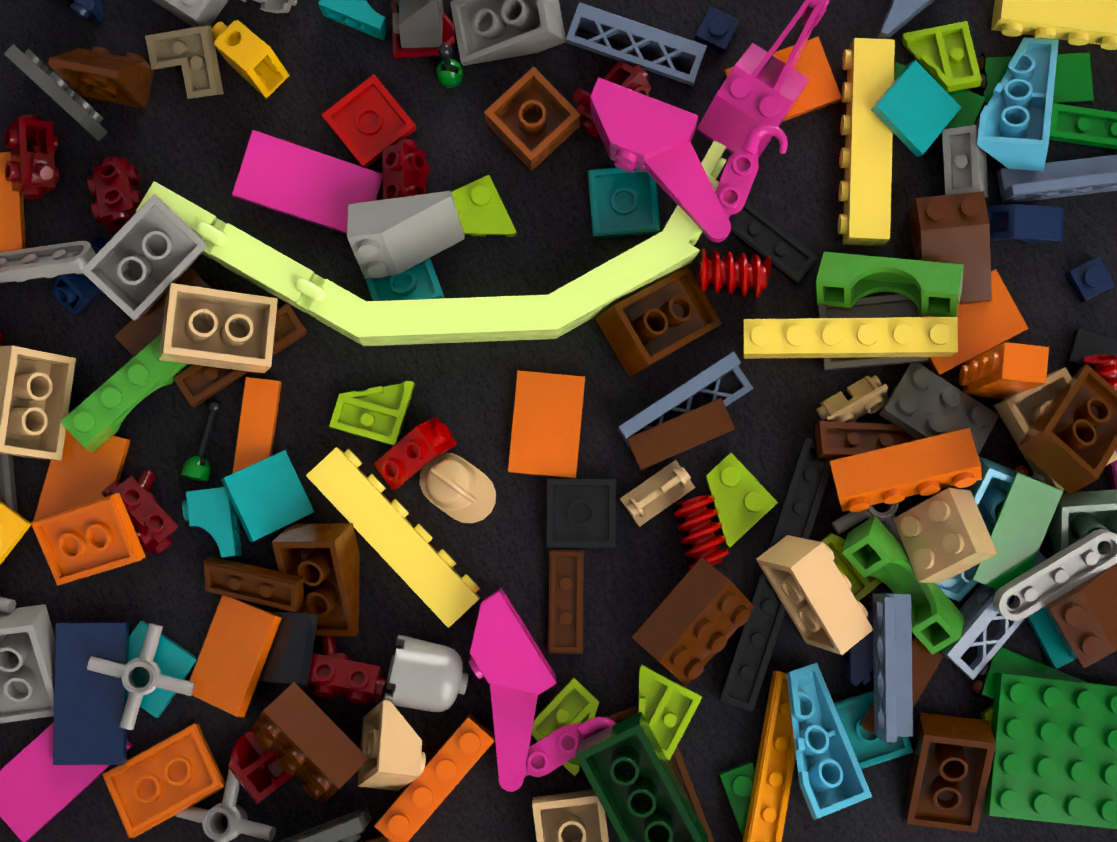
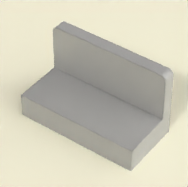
(964, 161)

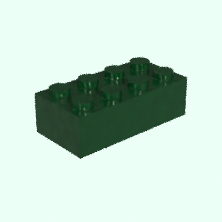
(638, 785)

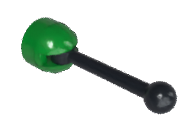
(447, 76)
(198, 466)

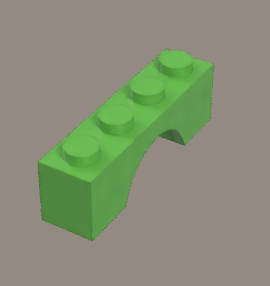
(930, 285)
(107, 407)
(881, 556)

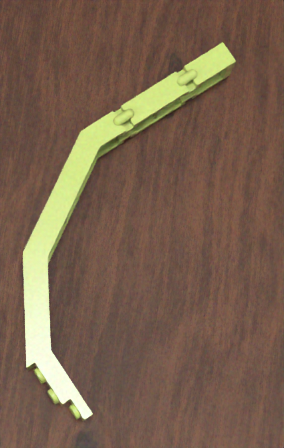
(448, 318)

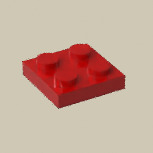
(368, 121)

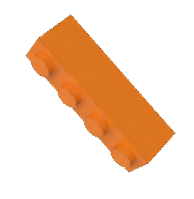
(1005, 371)
(906, 470)
(436, 781)

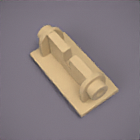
(867, 397)
(657, 492)

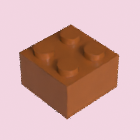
(532, 118)

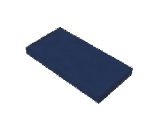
(88, 702)

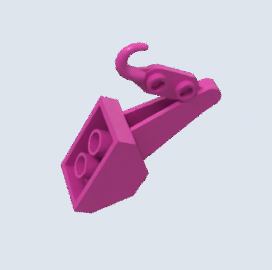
(760, 87)
(658, 138)
(517, 674)

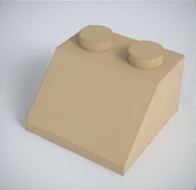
(391, 748)

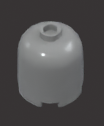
(425, 675)

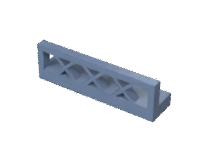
(638, 36)
(1059, 179)
(686, 392)
(978, 613)
(892, 666)

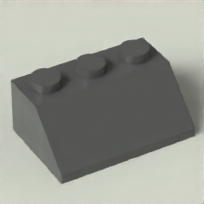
(419, 23)

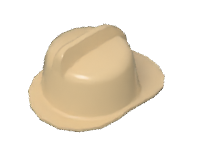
(458, 488)

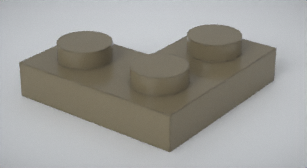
(193, 51)

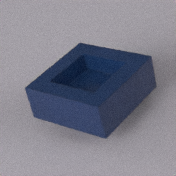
(716, 30)
(1090, 279)

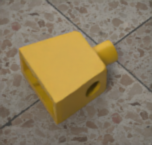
(249, 56)

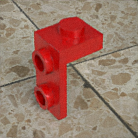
(414, 452)

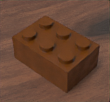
(694, 621)
(308, 743)

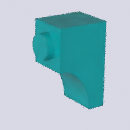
(357, 15)
(214, 513)

